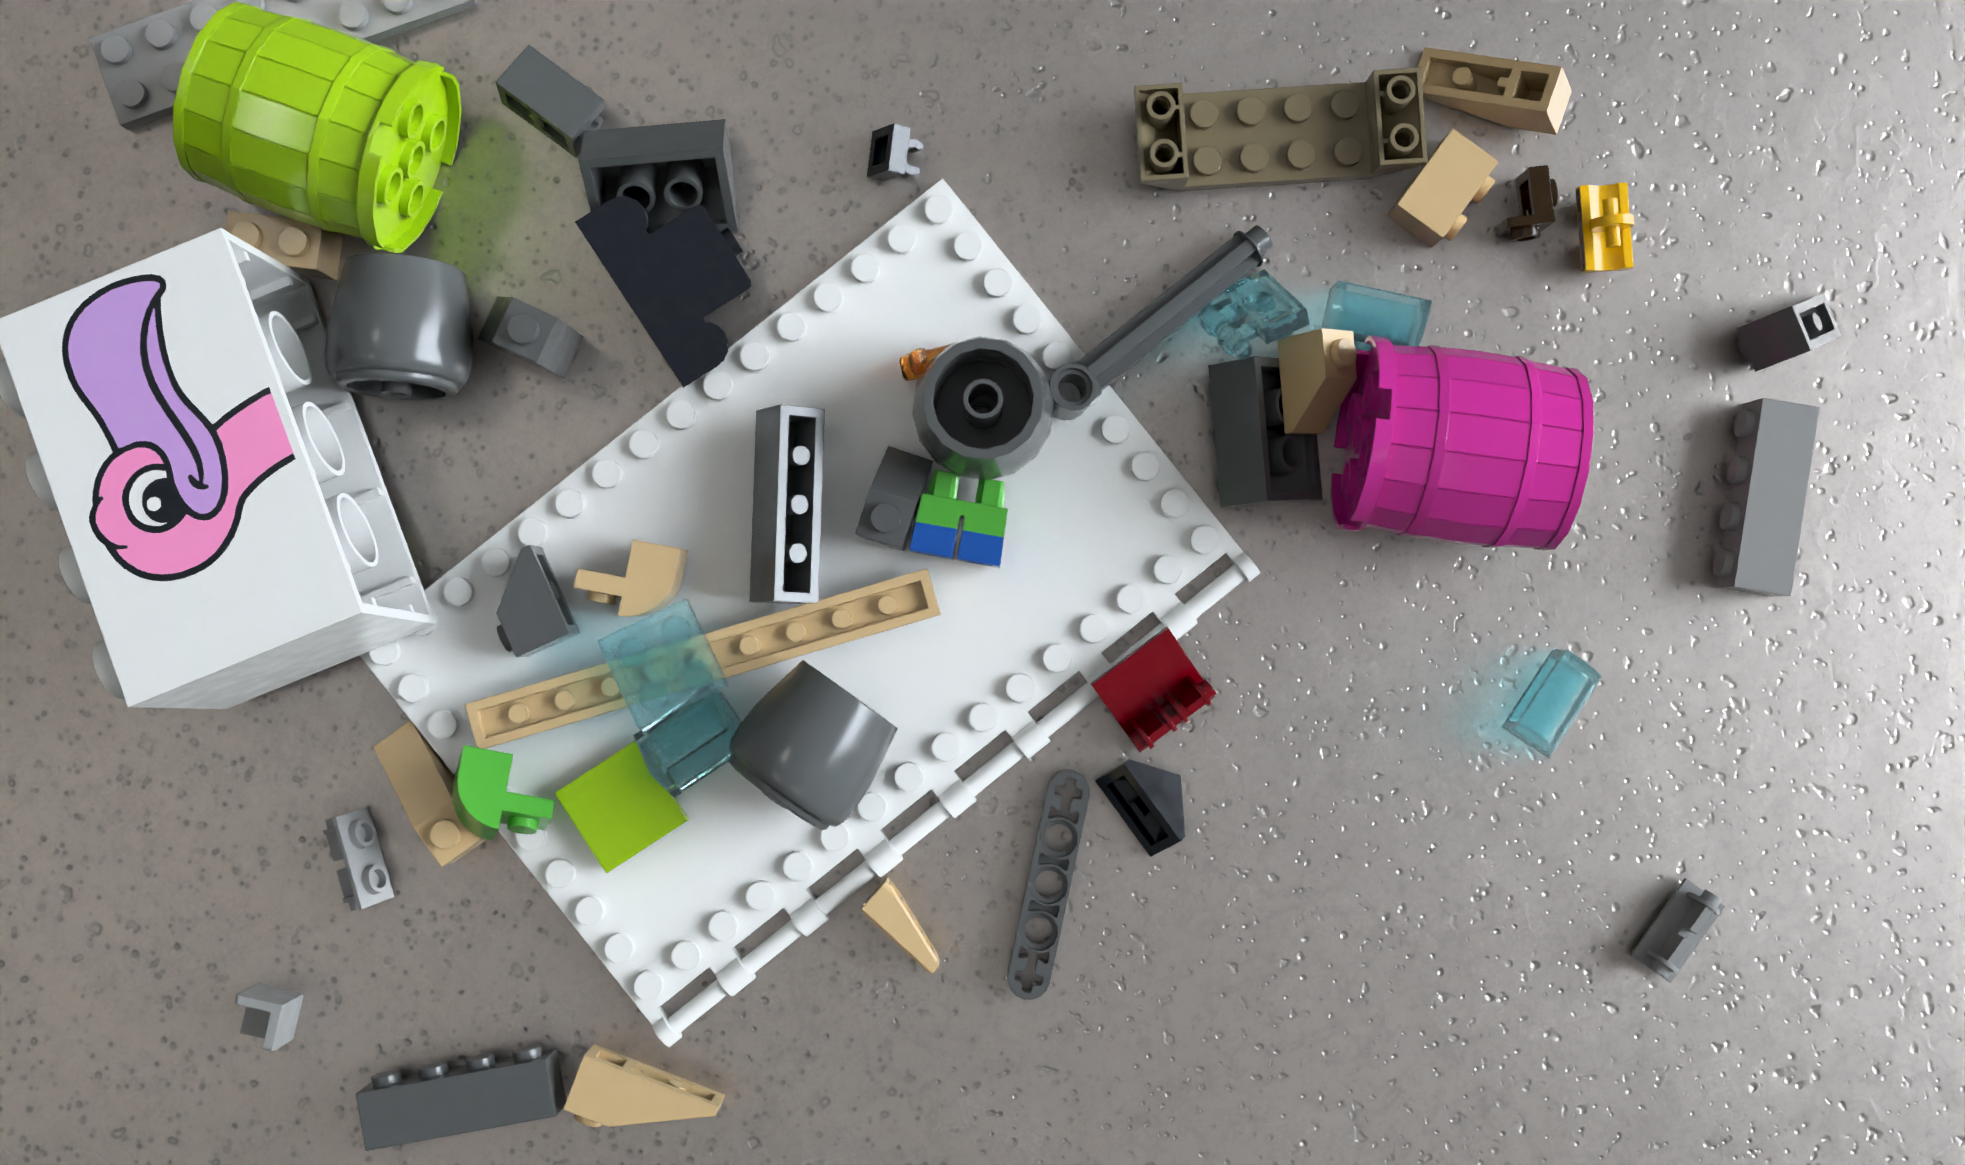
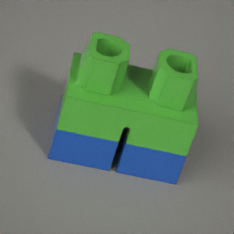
(940, 517)

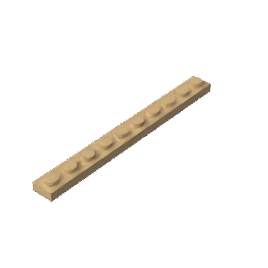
(736, 647)

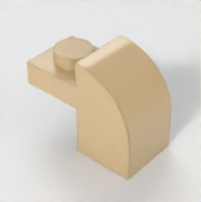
(649, 584)

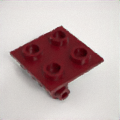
(1153, 690)

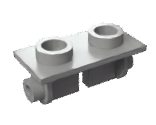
(356, 841)
(1678, 929)

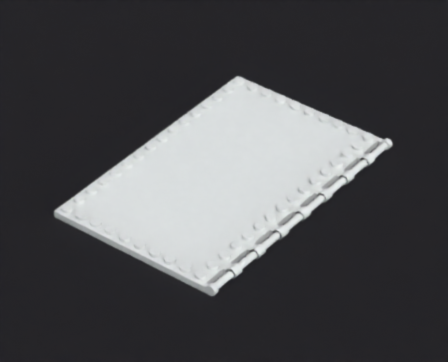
(1089, 550)

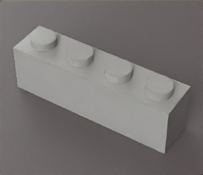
(1766, 497)

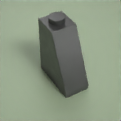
(531, 335)

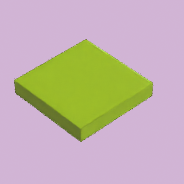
(620, 807)

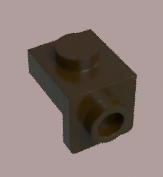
(1536, 201)

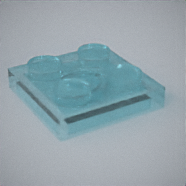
(663, 663)

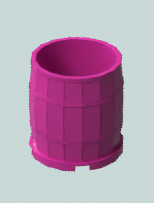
(1462, 447)

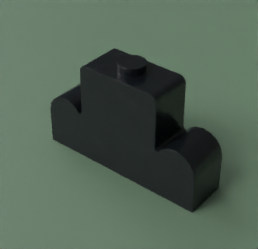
(670, 278)

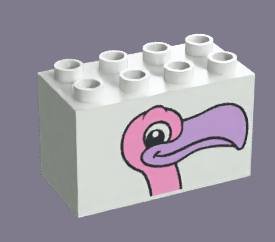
(208, 477)

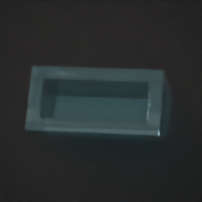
(1376, 313)
(1552, 701)
(689, 743)

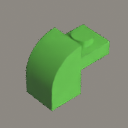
(482, 797)

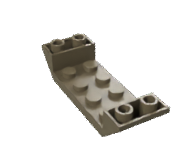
(1280, 133)

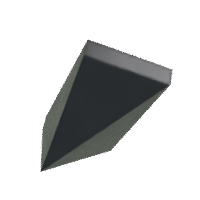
(1147, 802)

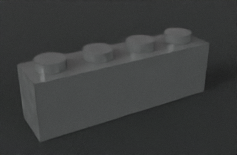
(787, 505)
(461, 1098)

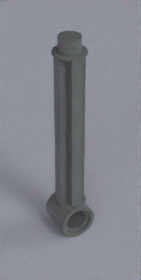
(1158, 321)

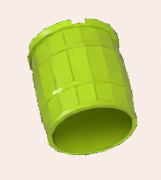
(316, 124)

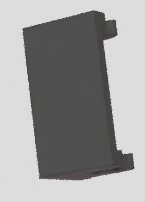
(550, 99)

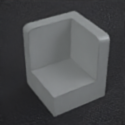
(270, 1014)

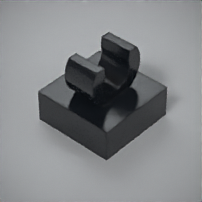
(890, 152)

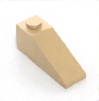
(1497, 88)
(425, 793)
(628, 1092)

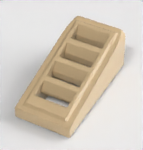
(894, 917)

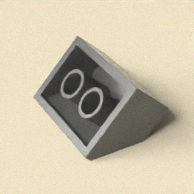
(663, 169)
(1252, 451)

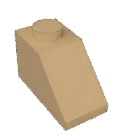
(1315, 377)

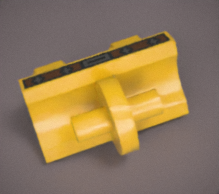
(1604, 228)

